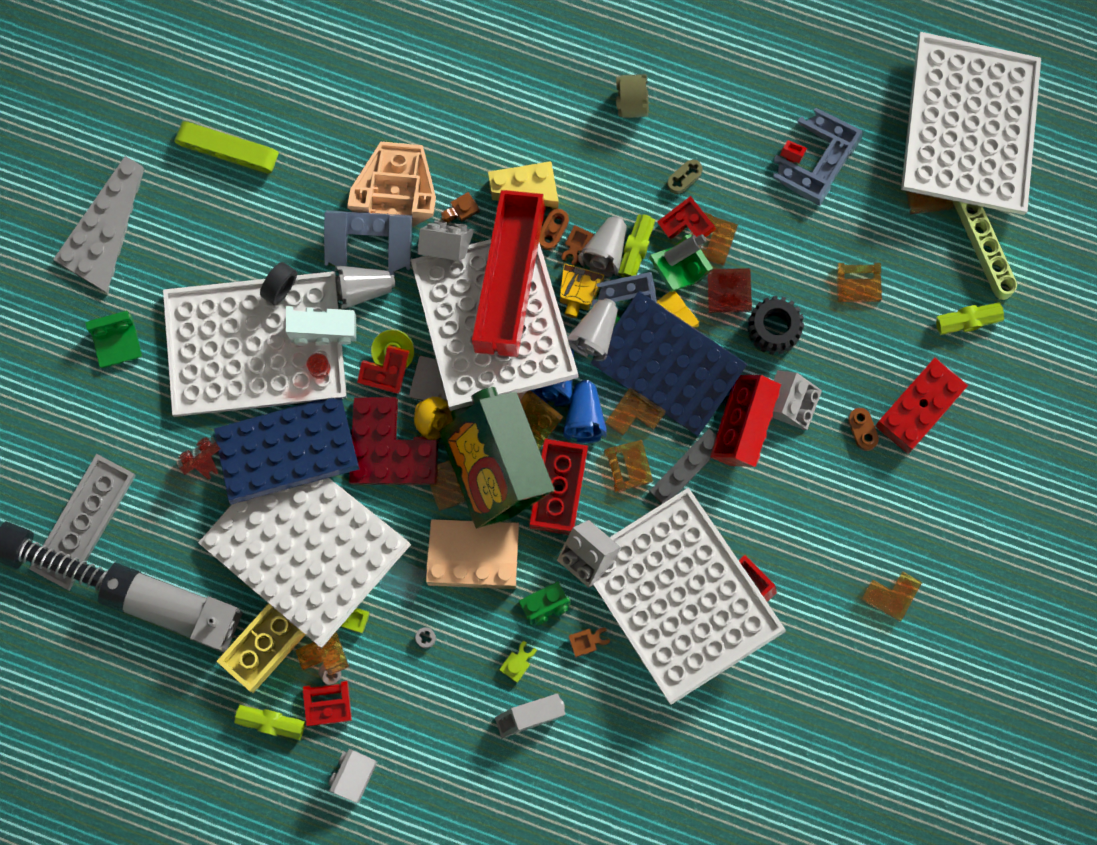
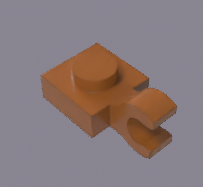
(462, 207)

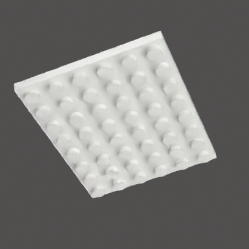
(971, 124)
(450, 303)
(234, 348)
(307, 552)
(684, 597)

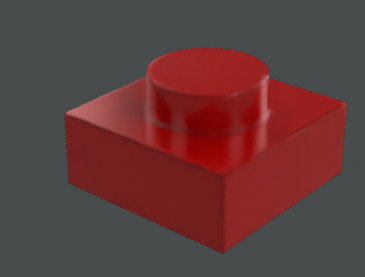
(793, 152)

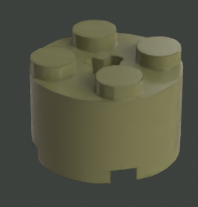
(632, 96)

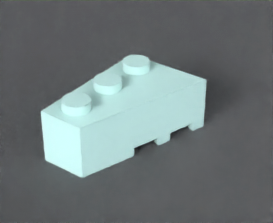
(321, 326)

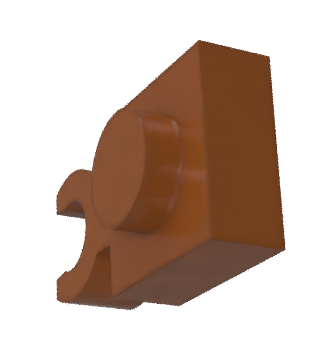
(576, 241)
(584, 641)

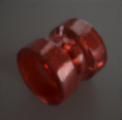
(321, 369)

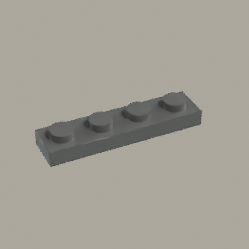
(685, 468)

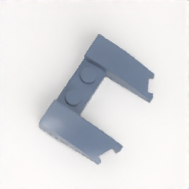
(843, 142)
(341, 223)
(627, 288)

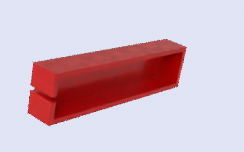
(509, 273)

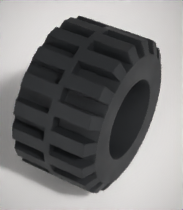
(778, 308)

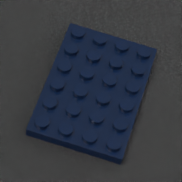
(670, 363)
(285, 449)

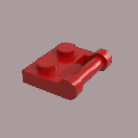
(327, 711)

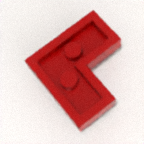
(686, 215)
(385, 376)

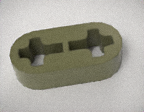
(687, 180)

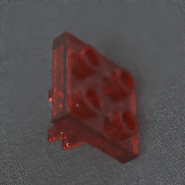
(729, 290)
(200, 458)

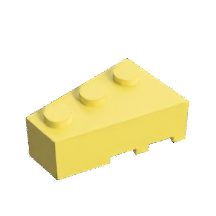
(528, 178)

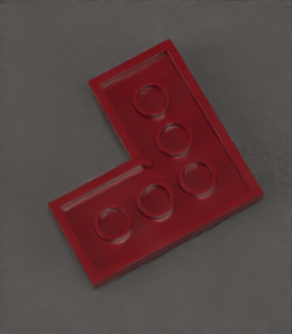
(381, 456)

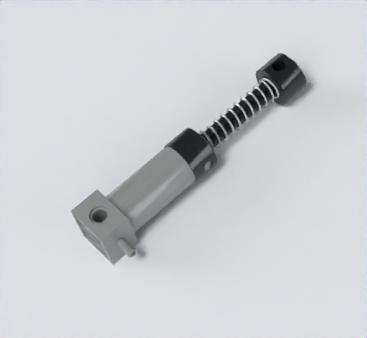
(130, 591)

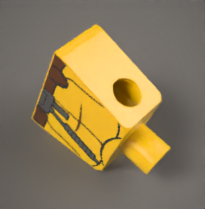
(578, 289)

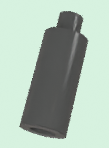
(684, 249)

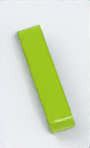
(226, 147)

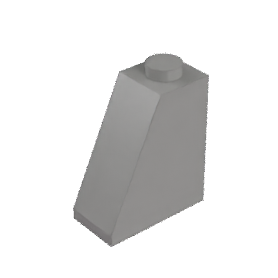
(530, 715)

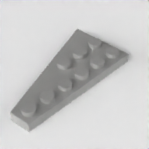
(99, 235)

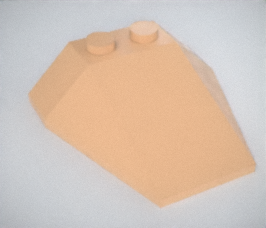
(395, 183)

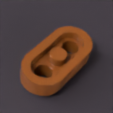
(553, 230)
(863, 428)

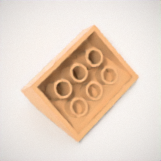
(472, 556)

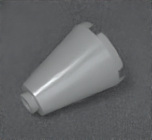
(605, 248)
(361, 284)
(595, 330)

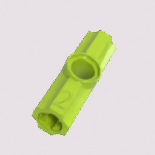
(636, 246)
(969, 318)
(269, 722)

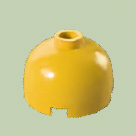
(432, 416)

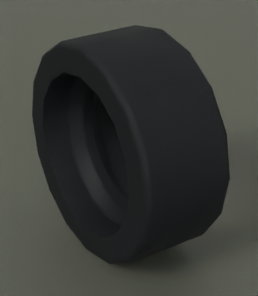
(278, 283)

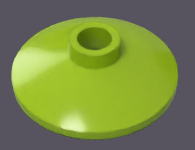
(391, 338)

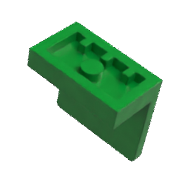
(684, 273)
(114, 339)
(545, 603)

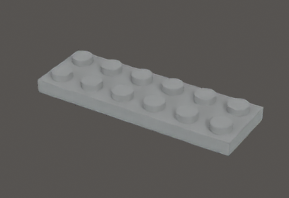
(87, 514)

